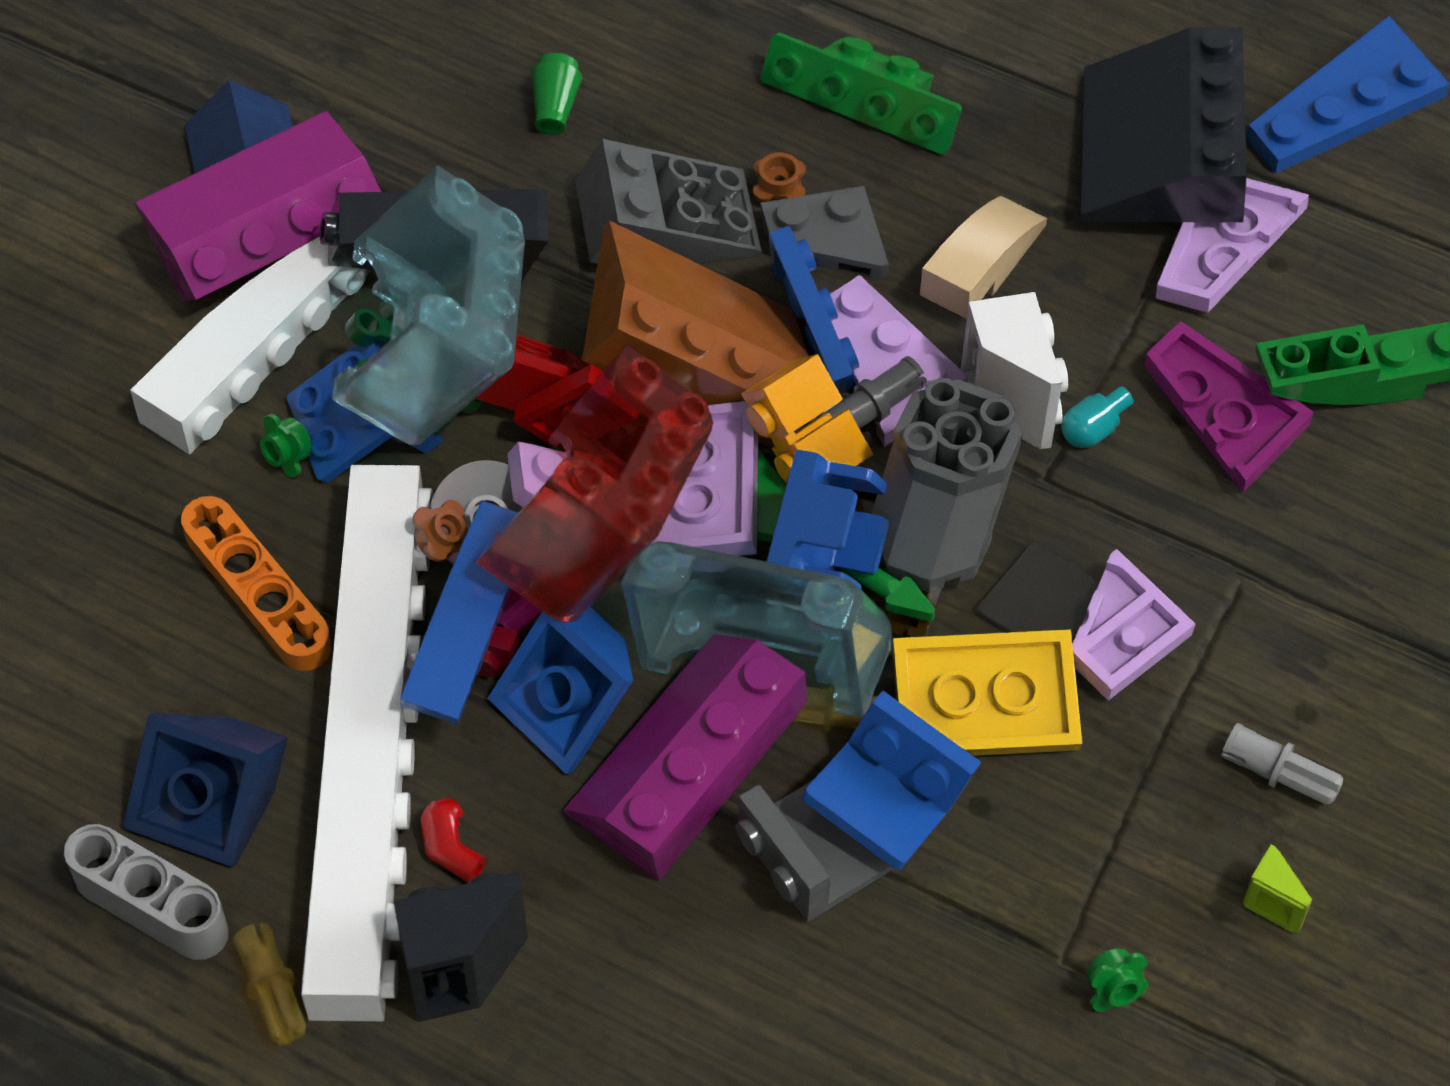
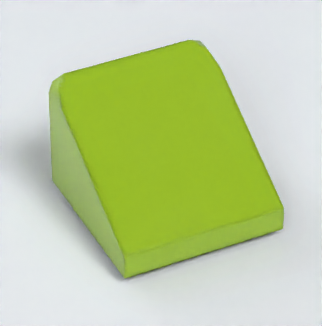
(1277, 892)

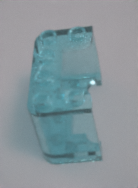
(455, 286)

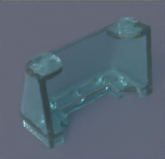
(689, 593)

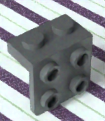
(804, 852)

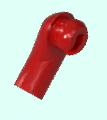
(442, 841)

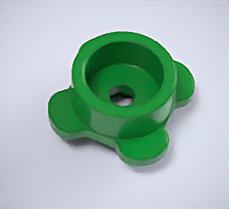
(285, 444)
(1116, 979)

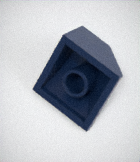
(203, 783)

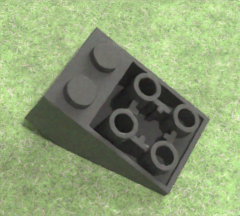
(669, 199)

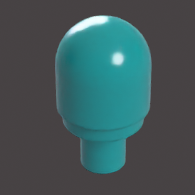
(1094, 417)

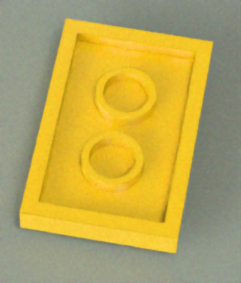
(993, 689)

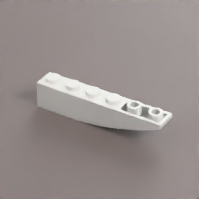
(241, 345)

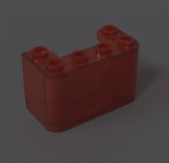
(607, 501)

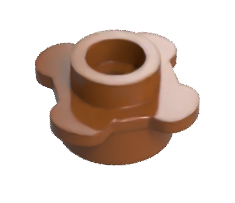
(778, 177)
(428, 530)

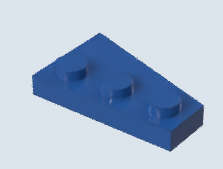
(793, 263)

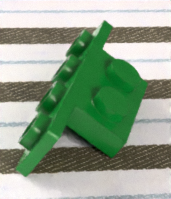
(864, 86)

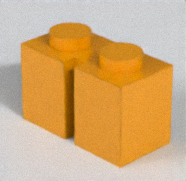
(792, 399)

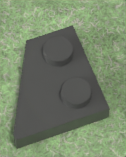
(835, 225)

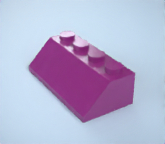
(253, 205)
(690, 751)

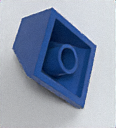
(565, 685)

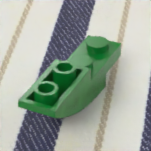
(1356, 368)

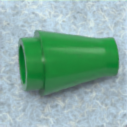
(554, 91)

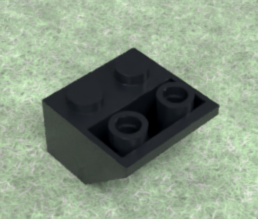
(460, 941)

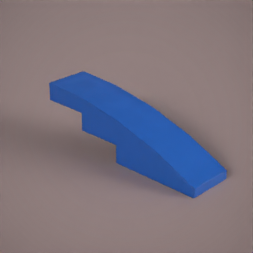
(460, 625)

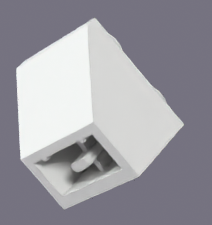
(1012, 355)

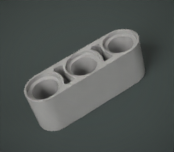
(135, 868)

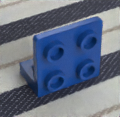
(335, 432)
(891, 781)

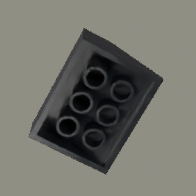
(1166, 131)

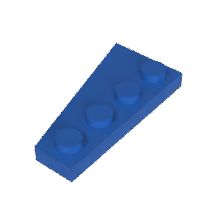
(1349, 96)

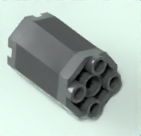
(946, 481)

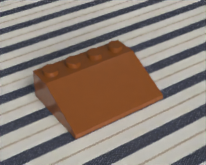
(685, 320)

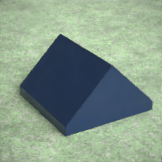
(233, 122)

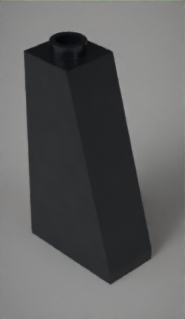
(359, 210)

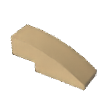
(980, 254)

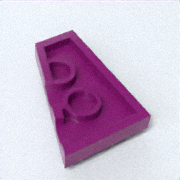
(1225, 403)

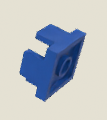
(820, 523)

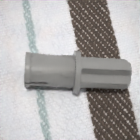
(1281, 764)

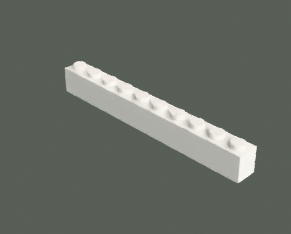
(366, 751)

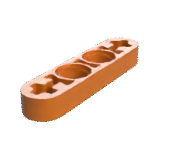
(252, 584)

